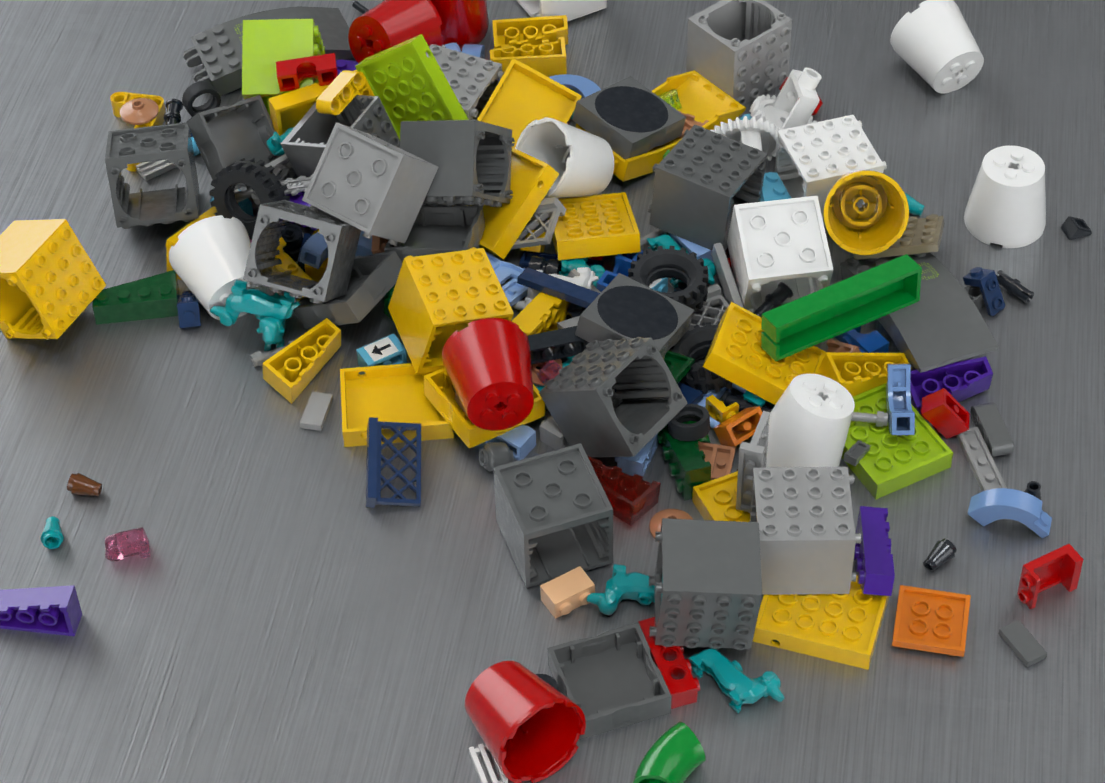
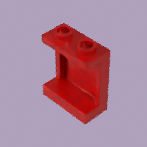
(1047, 571)

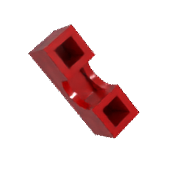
(293, 71)

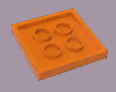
(931, 620)

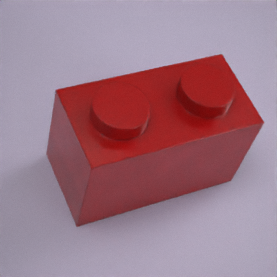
(945, 413)

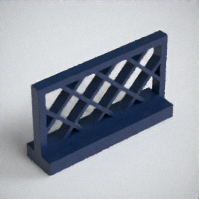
(374, 466)

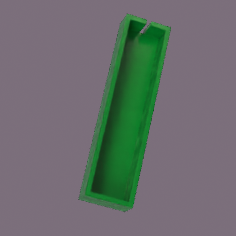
(840, 307)

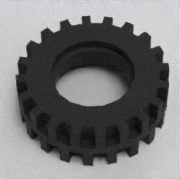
(254, 175)
(677, 265)
(696, 346)

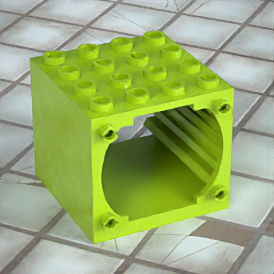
(271, 42)

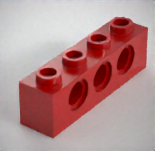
(673, 667)

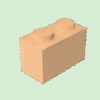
(566, 592)

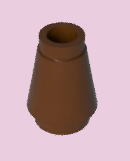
(82, 485)

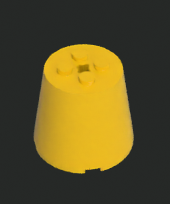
(873, 225)

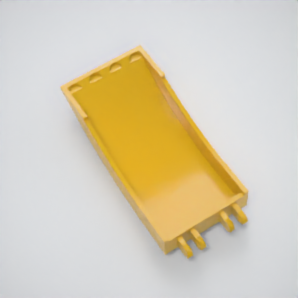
(697, 98)

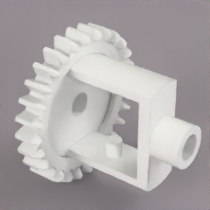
(783, 110)
(751, 133)

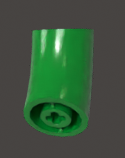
(671, 757)

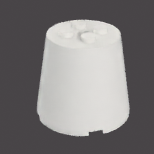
(938, 45)
(579, 157)
(1008, 198)
(212, 258)
(809, 423)

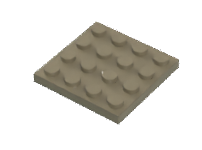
(920, 236)

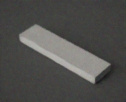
(725, 275)
(980, 459)

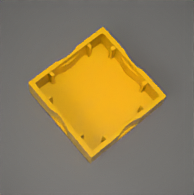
(441, 395)

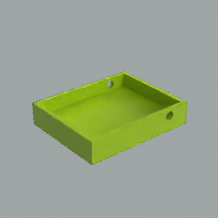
(411, 84)
(894, 459)

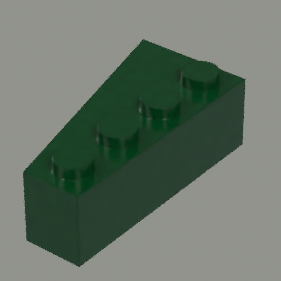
(138, 300)
(685, 462)

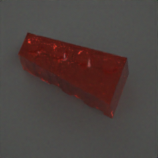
(627, 494)

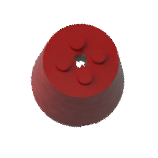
(463, 20)
(392, 24)
(491, 372)
(524, 721)

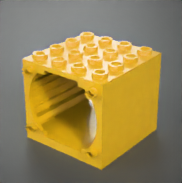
(43, 279)
(441, 296)

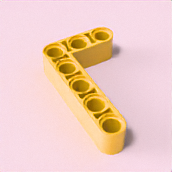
(342, 92)
(118, 99)

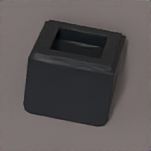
(1075, 228)

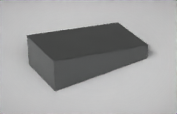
(856, 453)

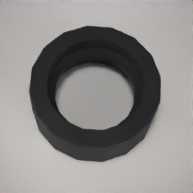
(196, 90)
(692, 431)

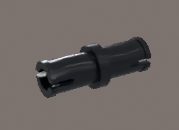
(1014, 287)

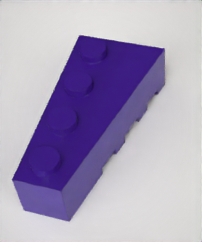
(960, 379)
(874, 554)
(41, 610)

